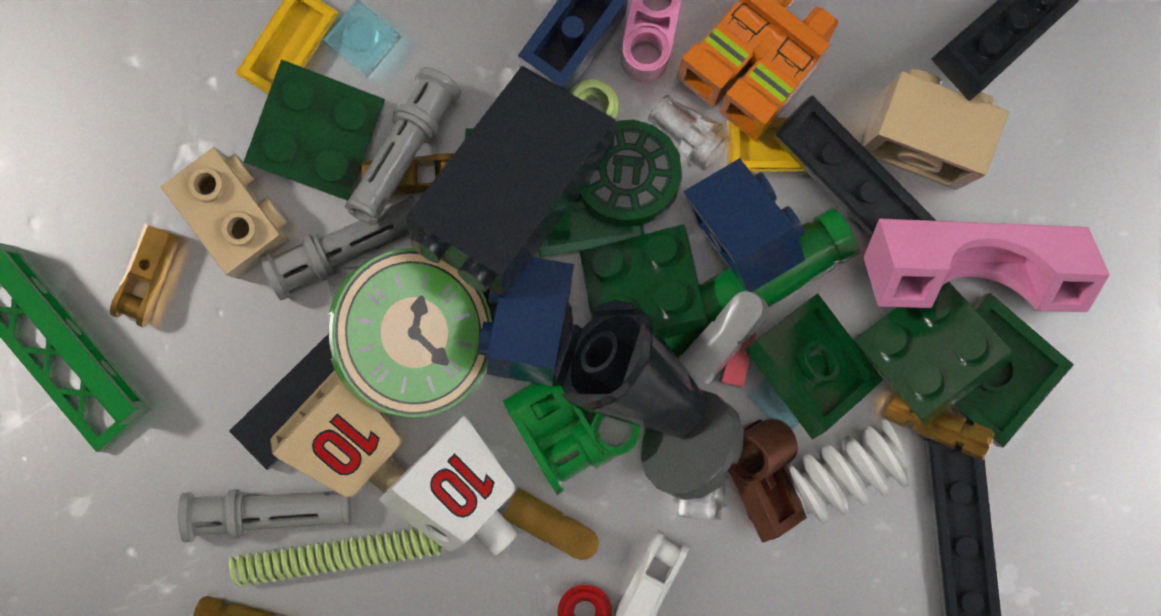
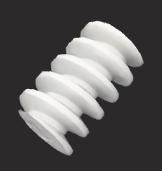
(850, 472)

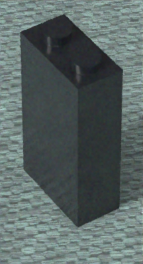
(510, 182)

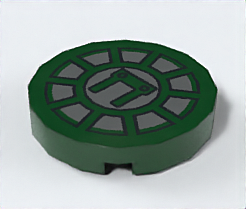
(635, 177)

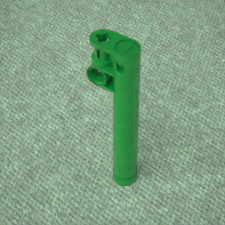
(558, 428)

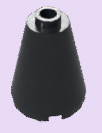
(628, 372)

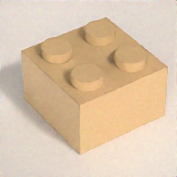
(934, 130)

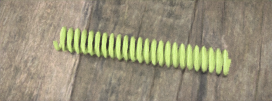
(394, 557)

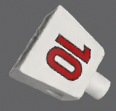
(455, 492)

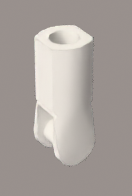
(646, 590)

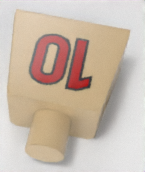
(340, 441)

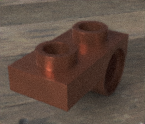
(763, 480)

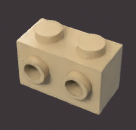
(226, 212)

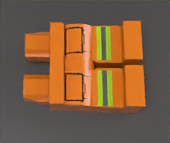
(777, 48)

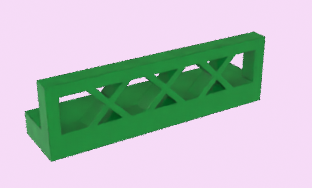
(73, 344)

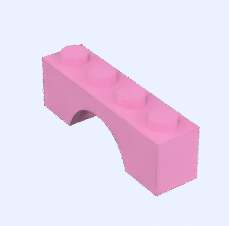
(1043, 263)

